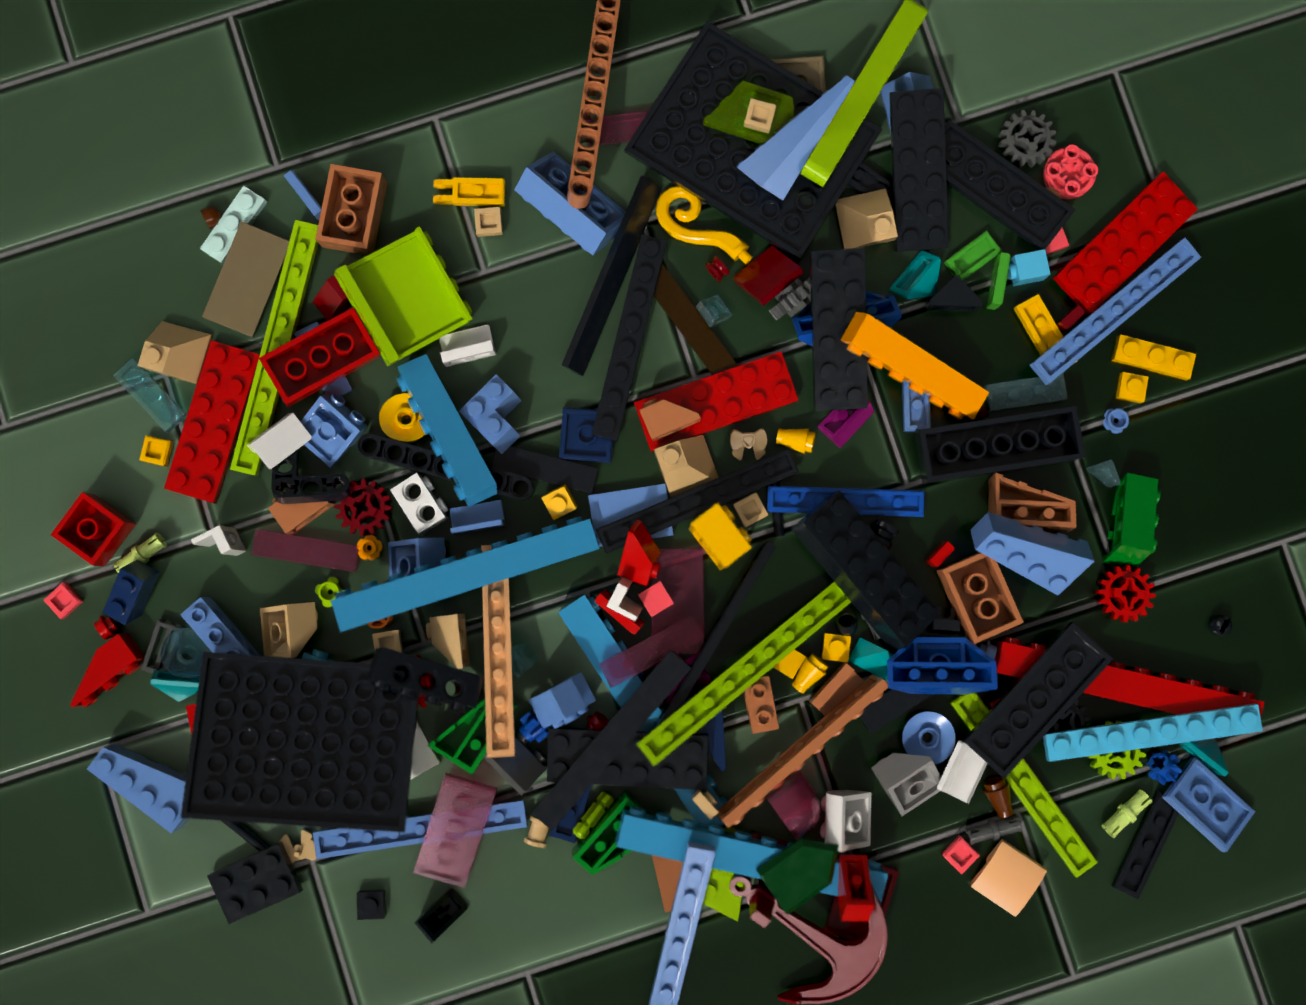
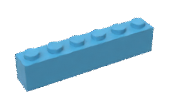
(447, 431)

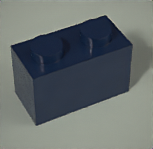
(131, 592)

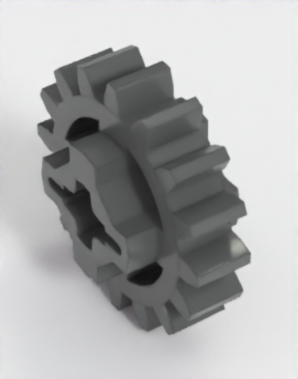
(1020, 147)
(792, 299)

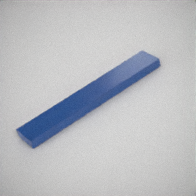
(865, 501)

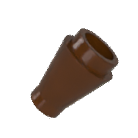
(998, 793)

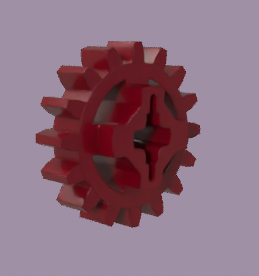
(358, 516)

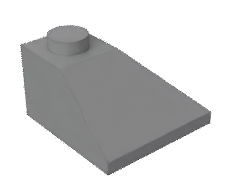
(907, 779)

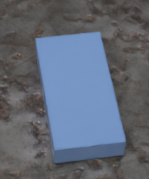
(304, 193)

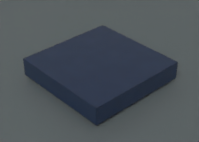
(577, 437)

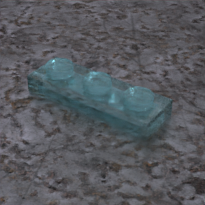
(1024, 393)
(150, 395)

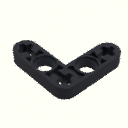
(292, 480)

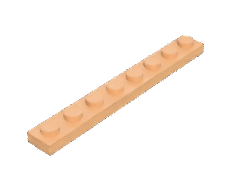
(498, 668)

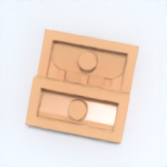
(1009, 877)

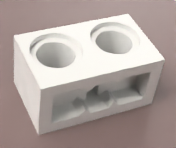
(414, 507)

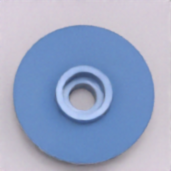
(941, 732)

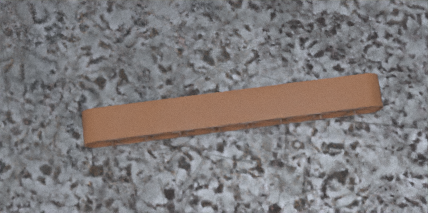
(593, 108)

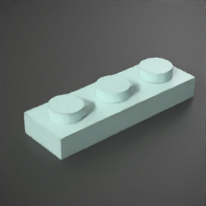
(243, 208)

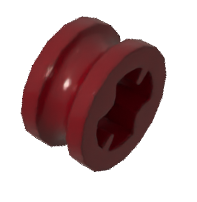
(717, 269)

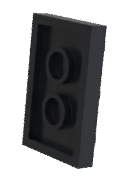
(255, 882)

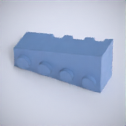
(1029, 551)
(143, 783)

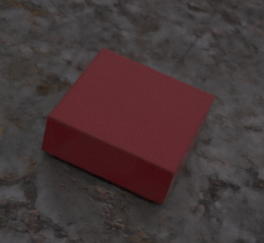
(1070, 318)

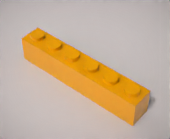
(914, 365)

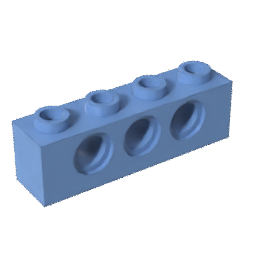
(216, 628)

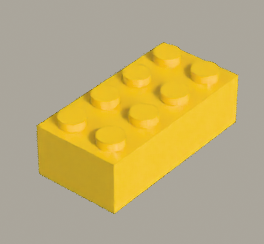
(720, 536)

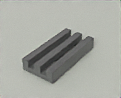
(153, 645)

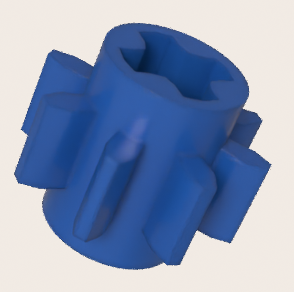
(531, 728)
(1163, 767)

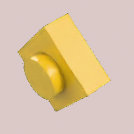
(1132, 387)
(559, 502)
(835, 647)

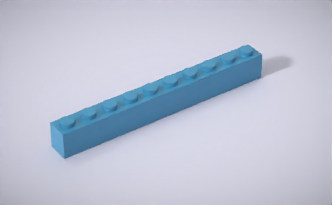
(464, 574)
(599, 645)
(733, 852)

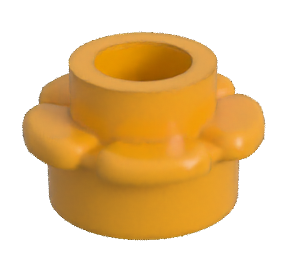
(371, 554)

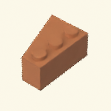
(1030, 505)

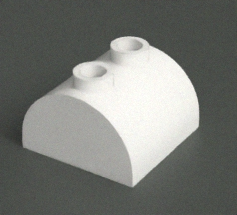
(847, 819)

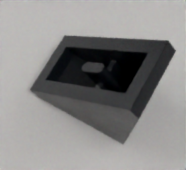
(955, 297)
(440, 915)

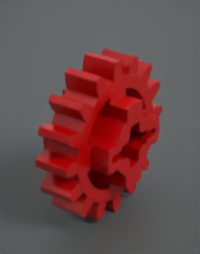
(1125, 583)

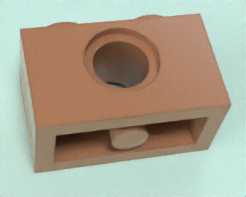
(761, 706)

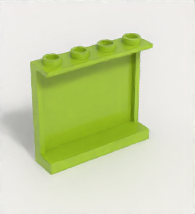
(404, 296)

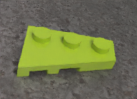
(718, 892)

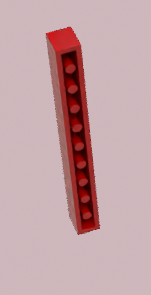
(1131, 687)

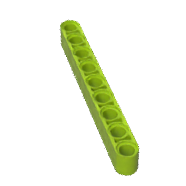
(864, 92)

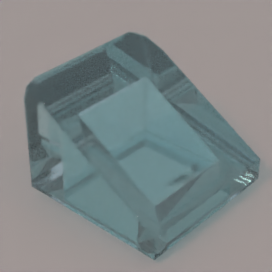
(1105, 473)

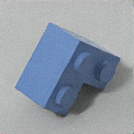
(488, 410)
(563, 702)

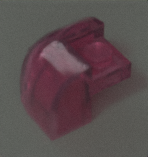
(796, 805)

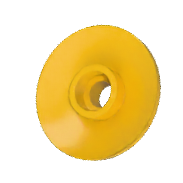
(393, 414)

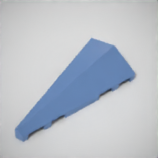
(785, 154)

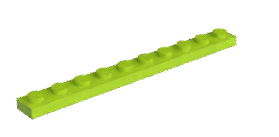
(279, 331)
(743, 674)

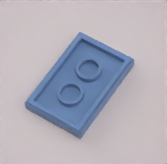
(618, 504)
(1208, 804)

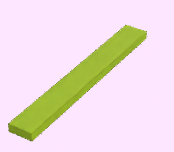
(1034, 797)

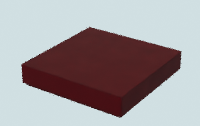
(768, 275)

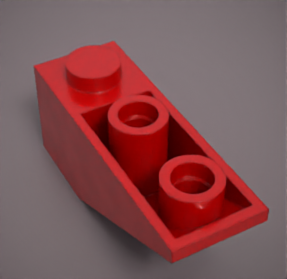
(108, 664)

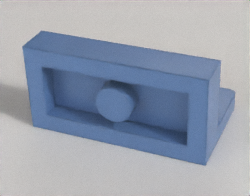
(477, 517)

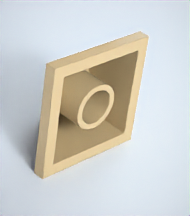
(866, 219)
(175, 352)
(685, 464)
(287, 628)
(450, 638)

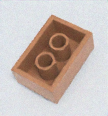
(351, 210)
(979, 597)

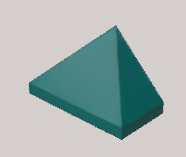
(919, 277)
(870, 658)
(174, 686)
(1208, 753)

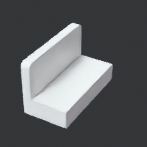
(467, 345)
(280, 440)
(225, 538)
(622, 604)
(962, 773)

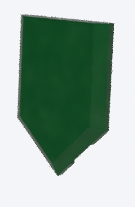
(799, 872)

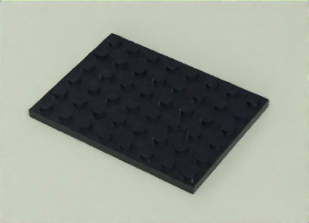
(706, 159)
(299, 744)

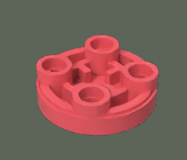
(1070, 172)

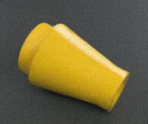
(796, 439)
(809, 673)

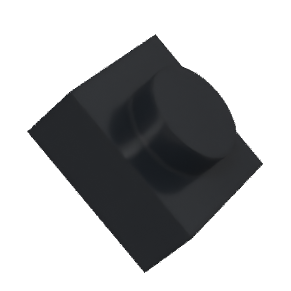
(371, 904)

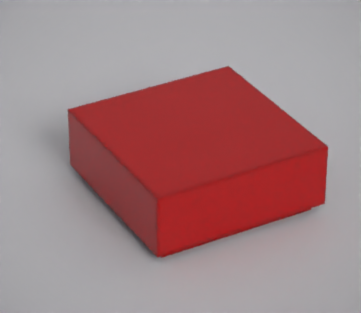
(940, 554)

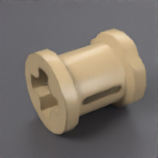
(537, 833)

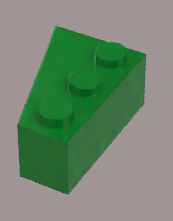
(1134, 521)
(466, 739)
(600, 847)

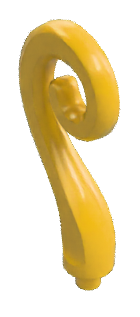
(728, 242)

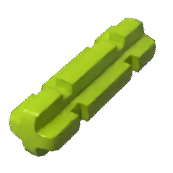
(593, 815)

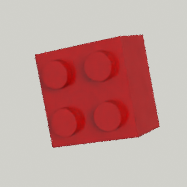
(93, 529)

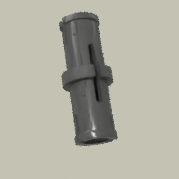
(993, 829)

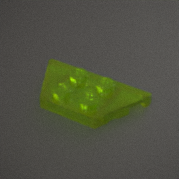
(733, 110)

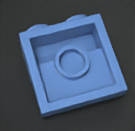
(332, 428)

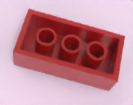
(320, 357)

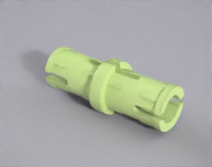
(142, 552)
(1126, 813)

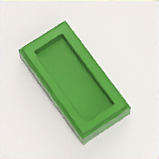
(973, 256)
(998, 281)

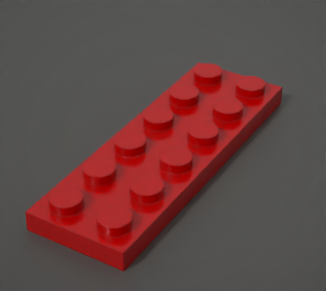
(1125, 243)
(728, 397)
(212, 422)

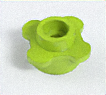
(322, 591)

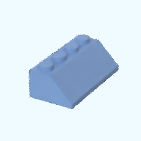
(546, 188)

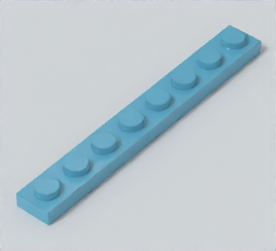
(1152, 732)

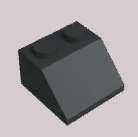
(521, 768)

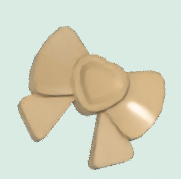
(748, 439)
(300, 851)

